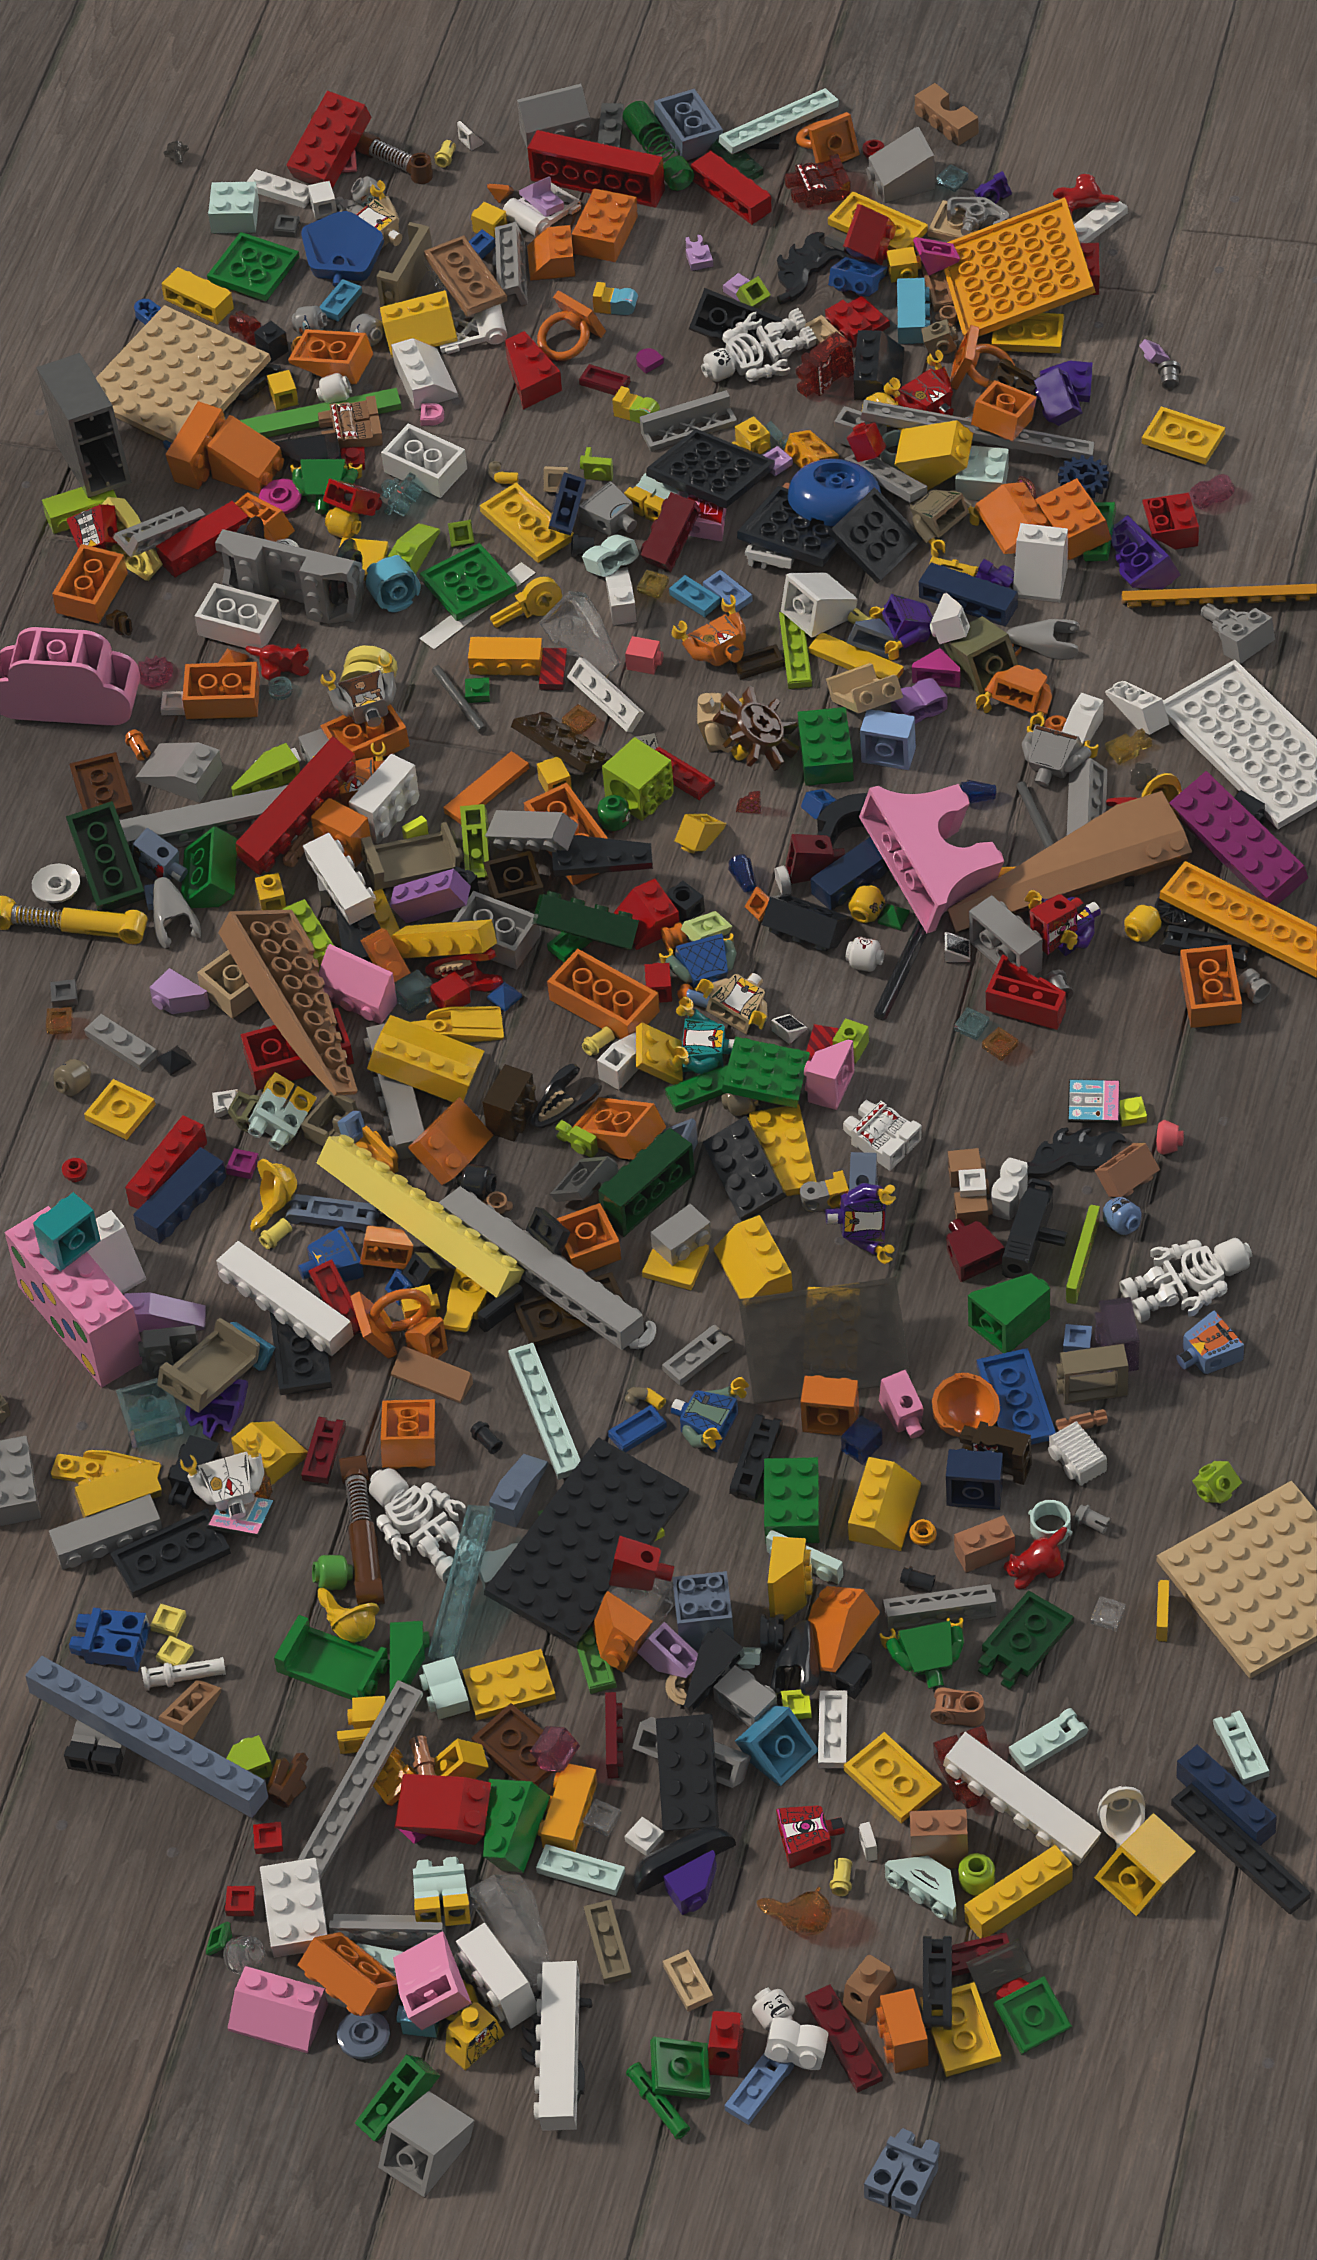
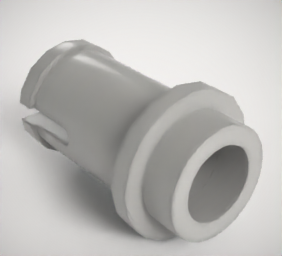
(1090, 1518)

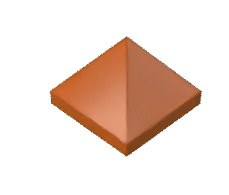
(499, 191)
(233, 656)
(757, 903)

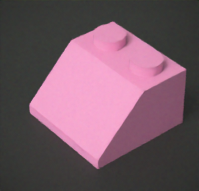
(829, 1074)

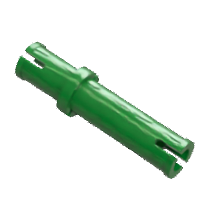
(676, 2124)

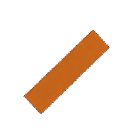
(488, 785)

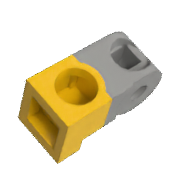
(823, 1194)

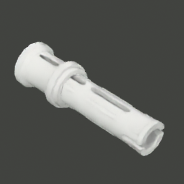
(169, 1674)

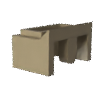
(323, 1113)

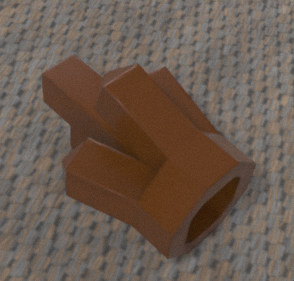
(286, 1780)

